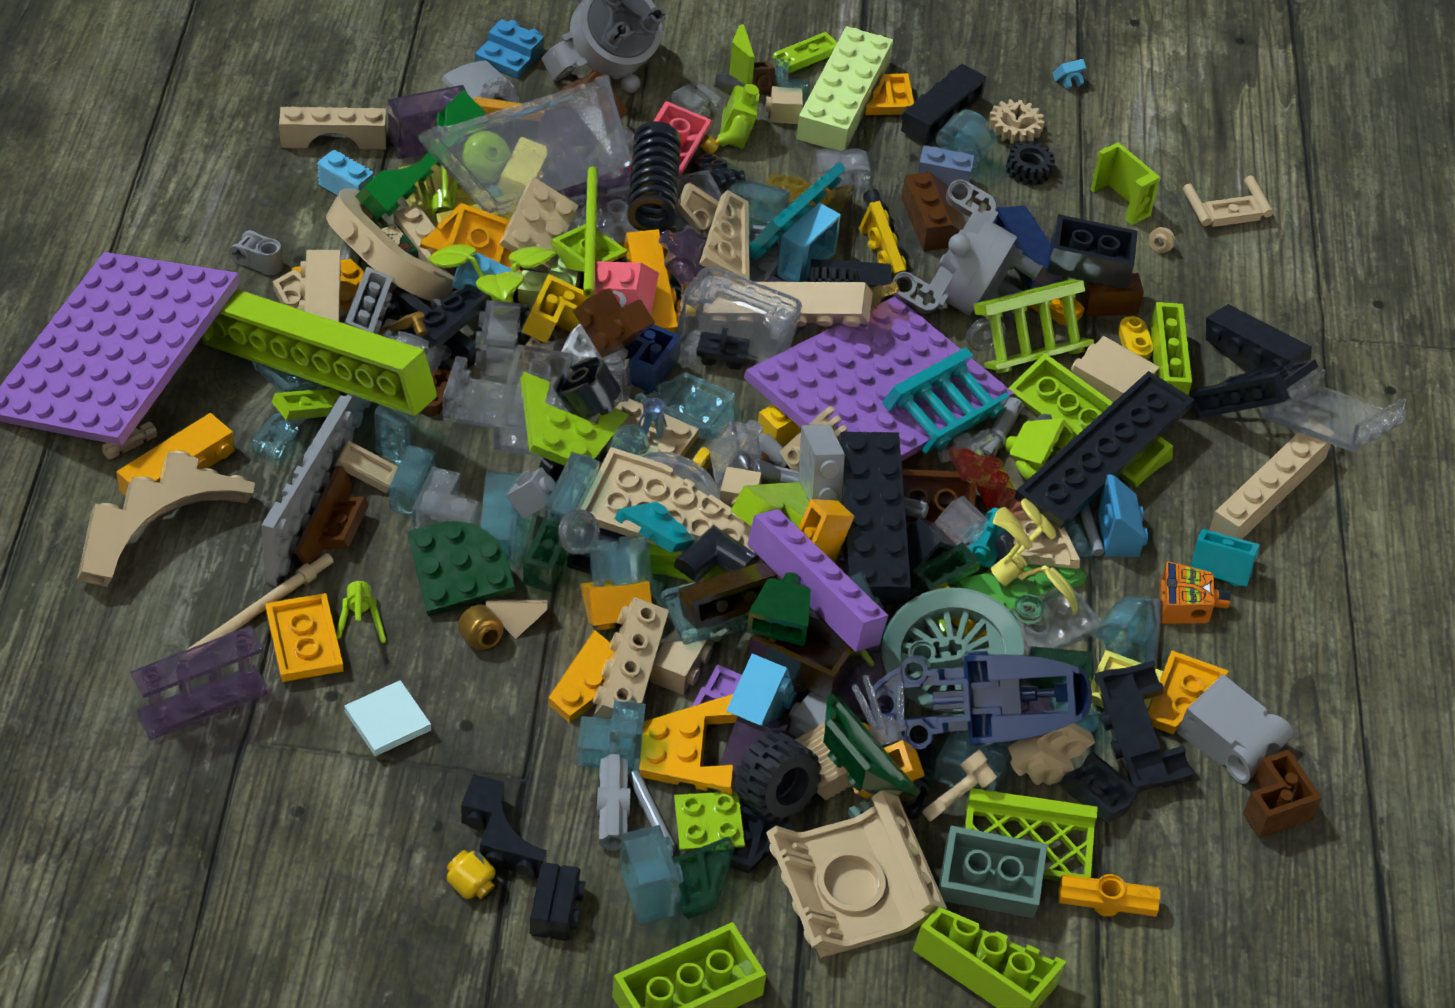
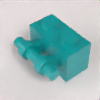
(1225, 557)

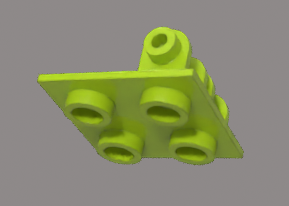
(708, 818)

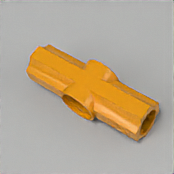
(1123, 898)

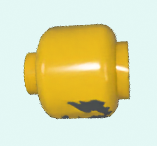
(471, 874)

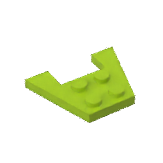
(558, 433)

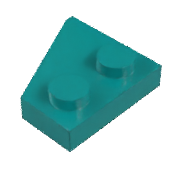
(657, 526)

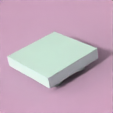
(387, 718)

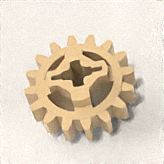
(1016, 121)

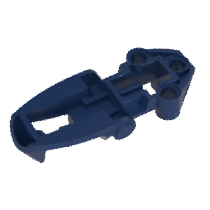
(990, 697)

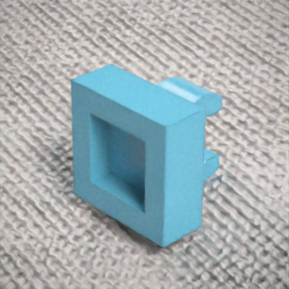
(1070, 71)

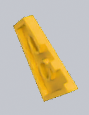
(881, 238)

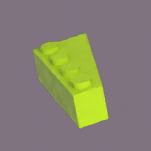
(987, 961)

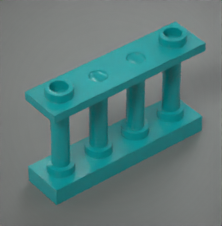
(939, 376)

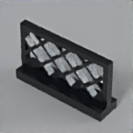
(1250, 389)

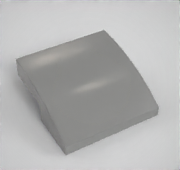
(472, 77)

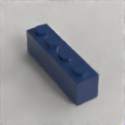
(1029, 240)

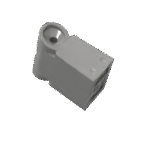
(1234, 728)

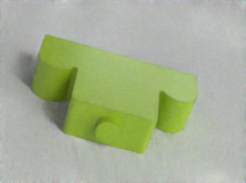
(767, 497)

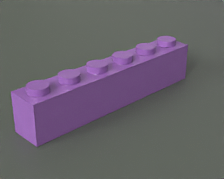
(832, 594)

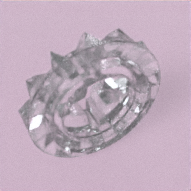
(501, 85)

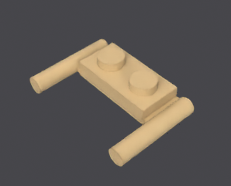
(1231, 210)

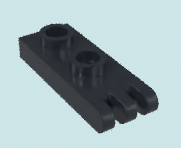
(719, 168)

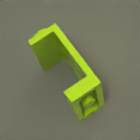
(1128, 178)

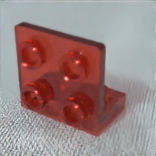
(987, 475)

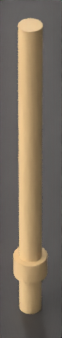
(303, 575)

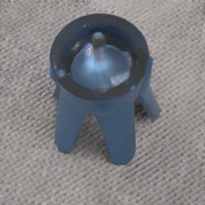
(653, 411)

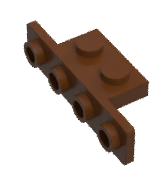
(333, 519)

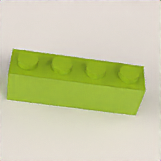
(1171, 345)

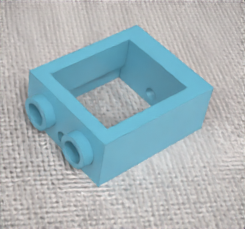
(808, 239)

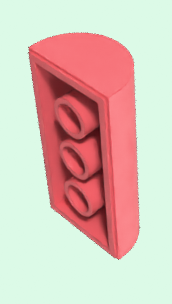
(690, 126)

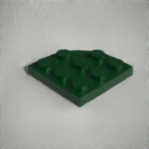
(458, 565)

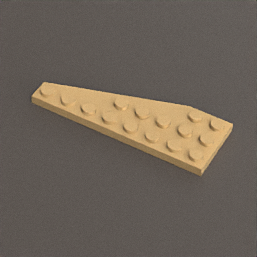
(635, 480)

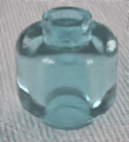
(630, 439)

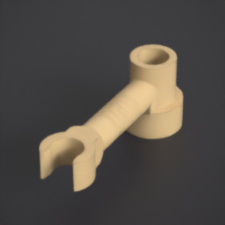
(977, 773)

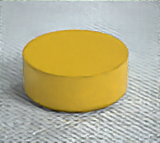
(703, 458)

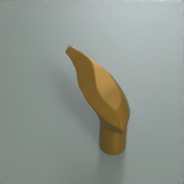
(412, 320)

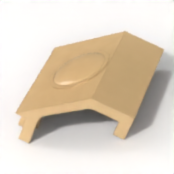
(857, 878)

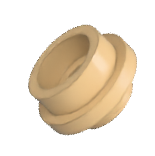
(1167, 237)

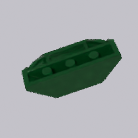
(861, 753)

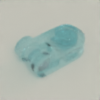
(279, 429)

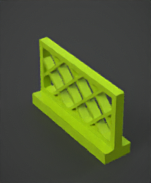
(1037, 812)

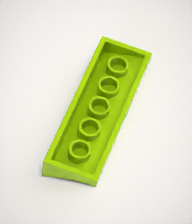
(1057, 391)

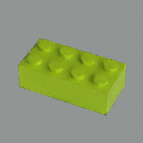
(702, 973)

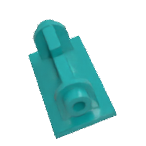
(984, 547)

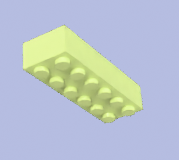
(844, 89)

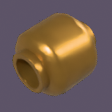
(480, 627)

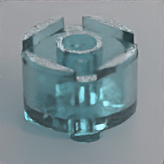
(967, 134)
(620, 562)

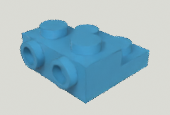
(511, 48)

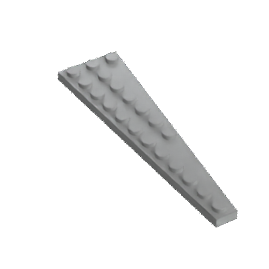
(290, 517)

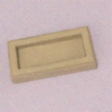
(366, 466)

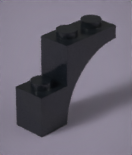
(500, 843)

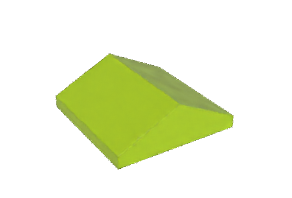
(742, 57)
(571, 248)

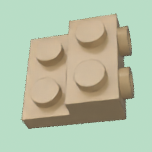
(1049, 755)

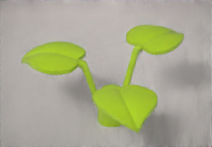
(499, 285)

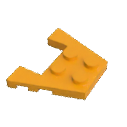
(676, 746)

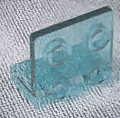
(392, 432)

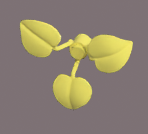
(1013, 564)

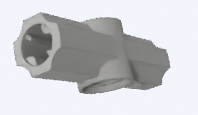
(613, 801)

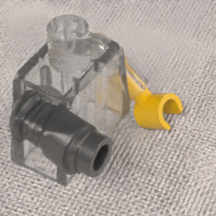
(740, 448)

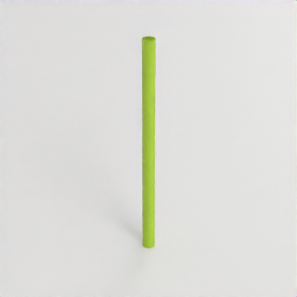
(590, 232)

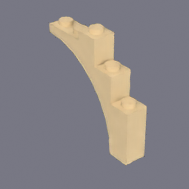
(145, 500)

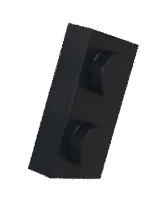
(1100, 786)

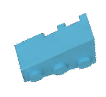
(762, 692)

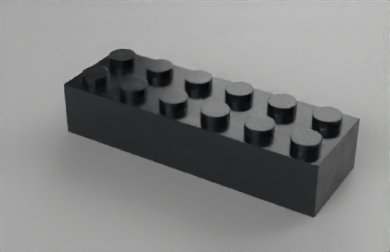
(876, 499)

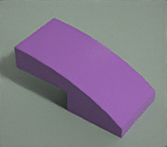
(721, 684)

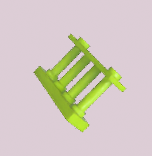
(1018, 305)

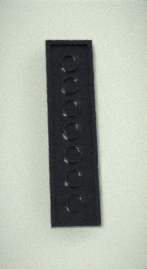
(1104, 448)

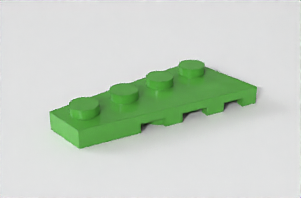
(1034, 584)

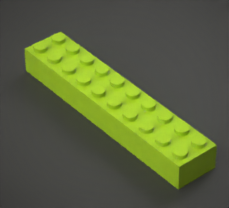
(323, 352)

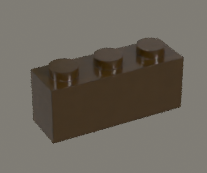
(723, 595)

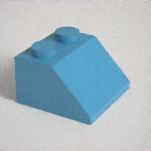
(1121, 520)

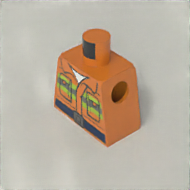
(1189, 595)

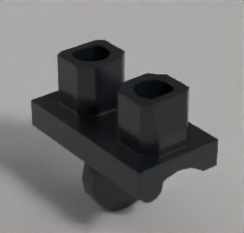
(722, 348)

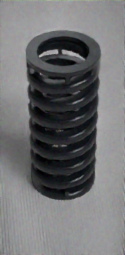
(654, 177)

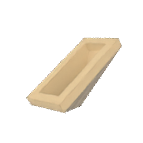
(517, 614)

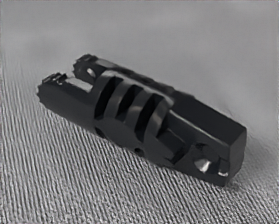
(915, 804)

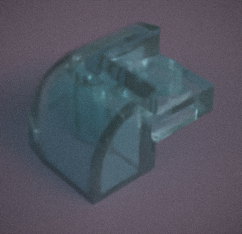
(1127, 623)

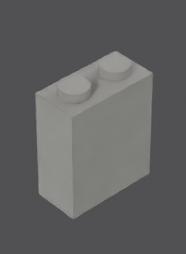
(821, 463)

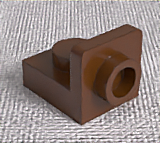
(764, 76)

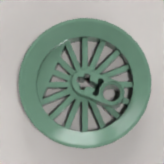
(1001, 637)

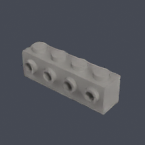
(370, 301)

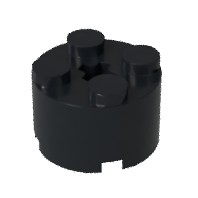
(588, 389)

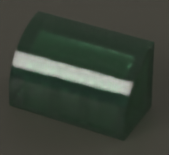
(945, 569)

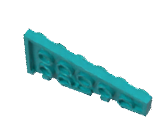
(797, 210)

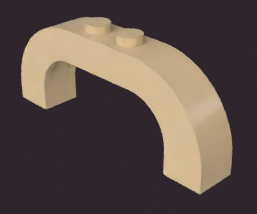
(354, 225)

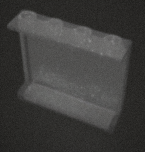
(1332, 414)

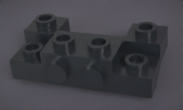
(1132, 730)

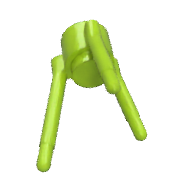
(442, 200)
(359, 601)

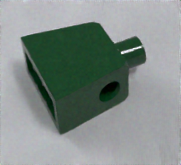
(781, 610)

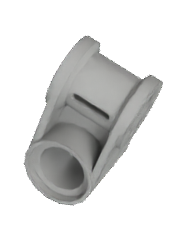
(259, 253)

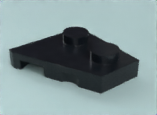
(755, 840)

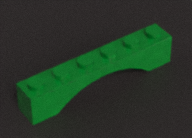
(389, 186)

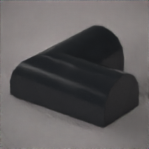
(714, 549)

